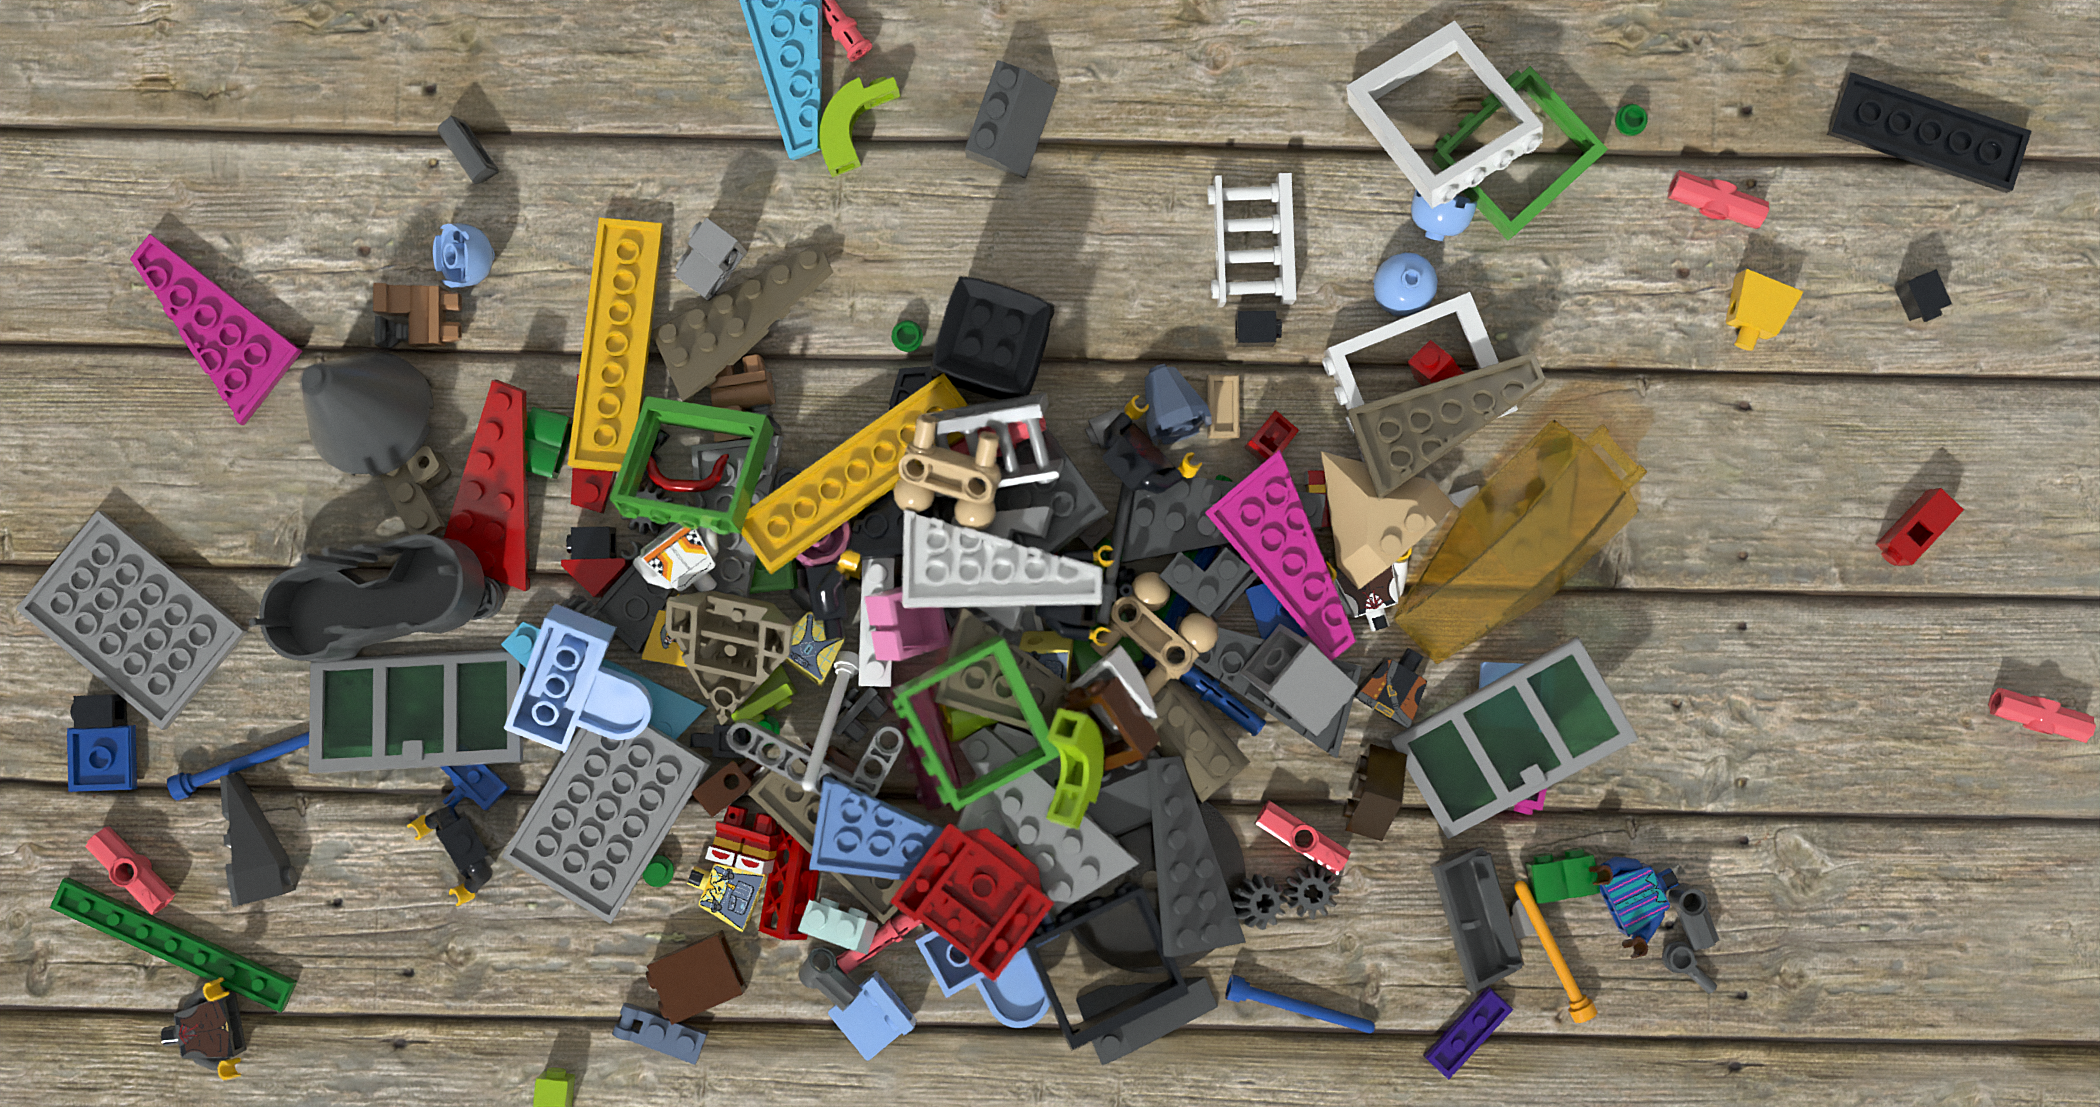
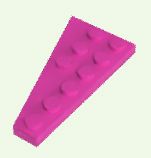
(224, 336)
(1276, 539)

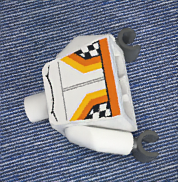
(678, 557)

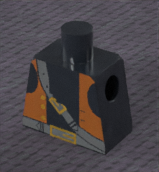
(1394, 688)

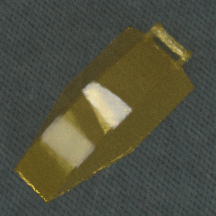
(1520, 539)

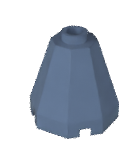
(1173, 406)

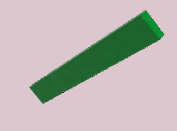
(173, 944)

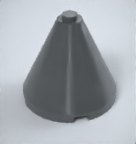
(366, 411)

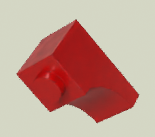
(1433, 365)

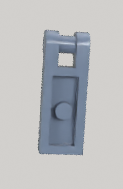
(658, 1034)

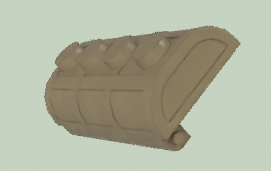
(1191, 732)

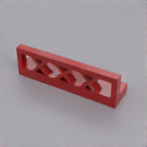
(798, 889)

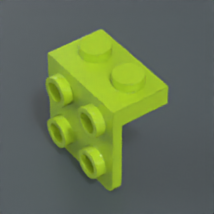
(771, 693)

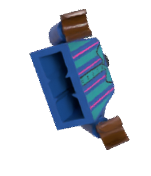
(1634, 898)

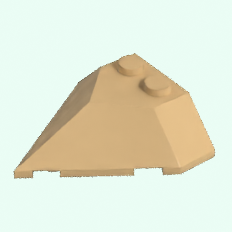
(1373, 531)

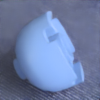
(1444, 219)
(462, 255)
(1405, 284)

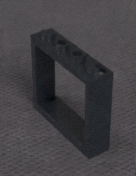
(1127, 1010)

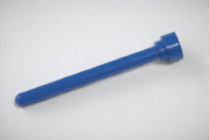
(184, 784)
(1239, 989)

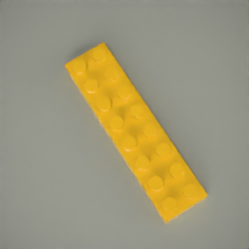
(615, 342)
(843, 479)

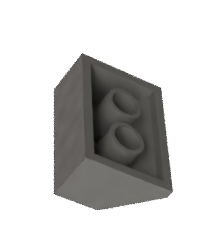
(1010, 120)
(1122, 798)

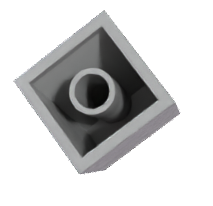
(1299, 679)

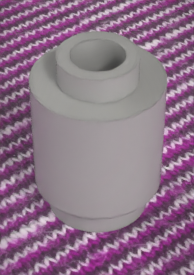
(1099, 424)

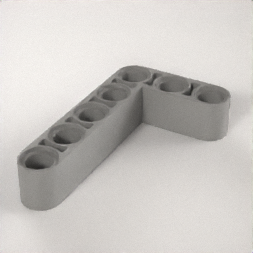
(790, 751)

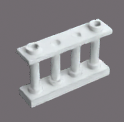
(1279, 224)

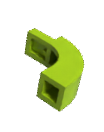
(842, 115)
(1081, 767)

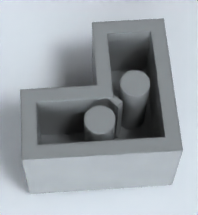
(711, 260)

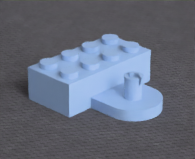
(571, 687)
(1013, 998)

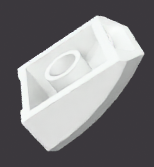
(1121, 665)

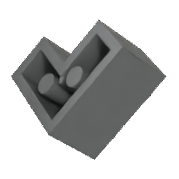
(1208, 588)

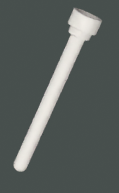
(846, 667)

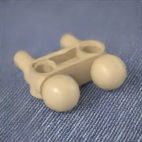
(949, 474)
(1195, 633)

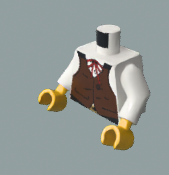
(1375, 595)

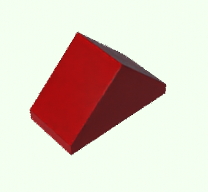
(1271, 437)
(596, 574)

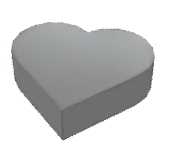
(1520, 919)

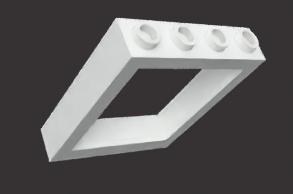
(1473, 168)
(1337, 365)

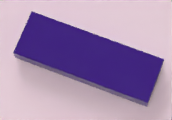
(1468, 1032)

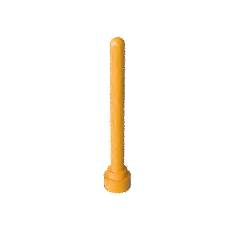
(1580, 1007)

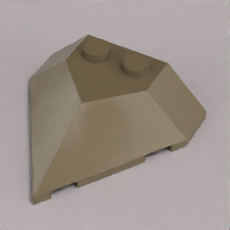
(728, 644)

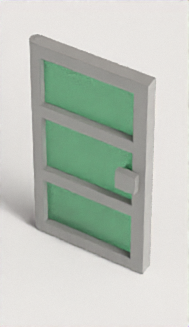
(413, 711)
(1514, 737)

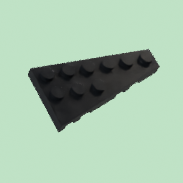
(880, 526)

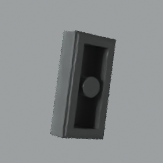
(467, 150)

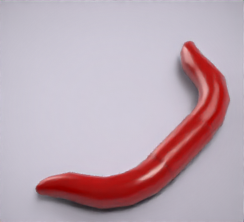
(683, 485)

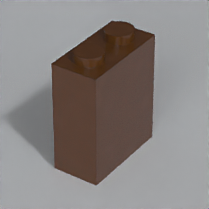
(695, 978)

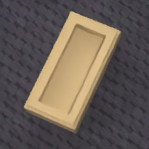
(1223, 406)

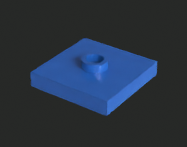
(1269, 612)
(102, 758)

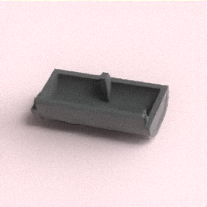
(1477, 917)

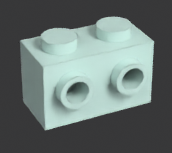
(838, 927)

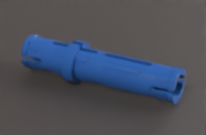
(1224, 701)

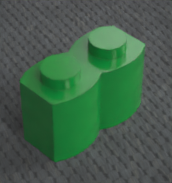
(546, 441)
(1562, 876)

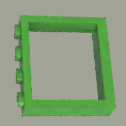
(1560, 114)
(700, 417)
(1007, 772)

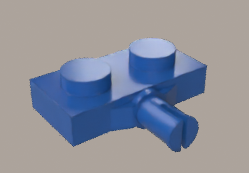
(476, 783)

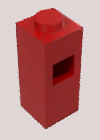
(1919, 527)

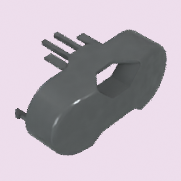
(332, 613)

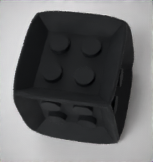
(992, 339)

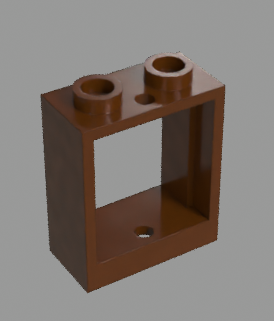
(1125, 714)

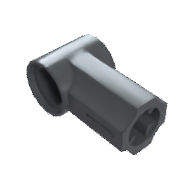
(1694, 917)
(829, 978)

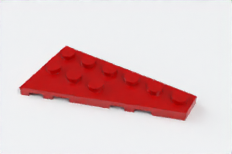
(493, 492)

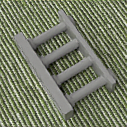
(998, 416)

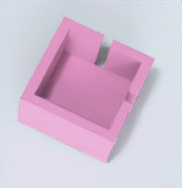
(902, 630)

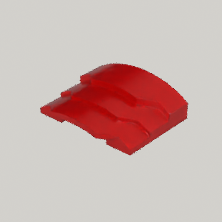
(976, 896)

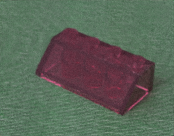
(932, 722)

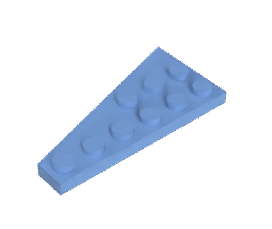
(867, 835)

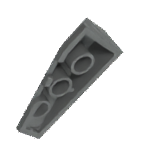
(258, 859)
(1150, 1026)

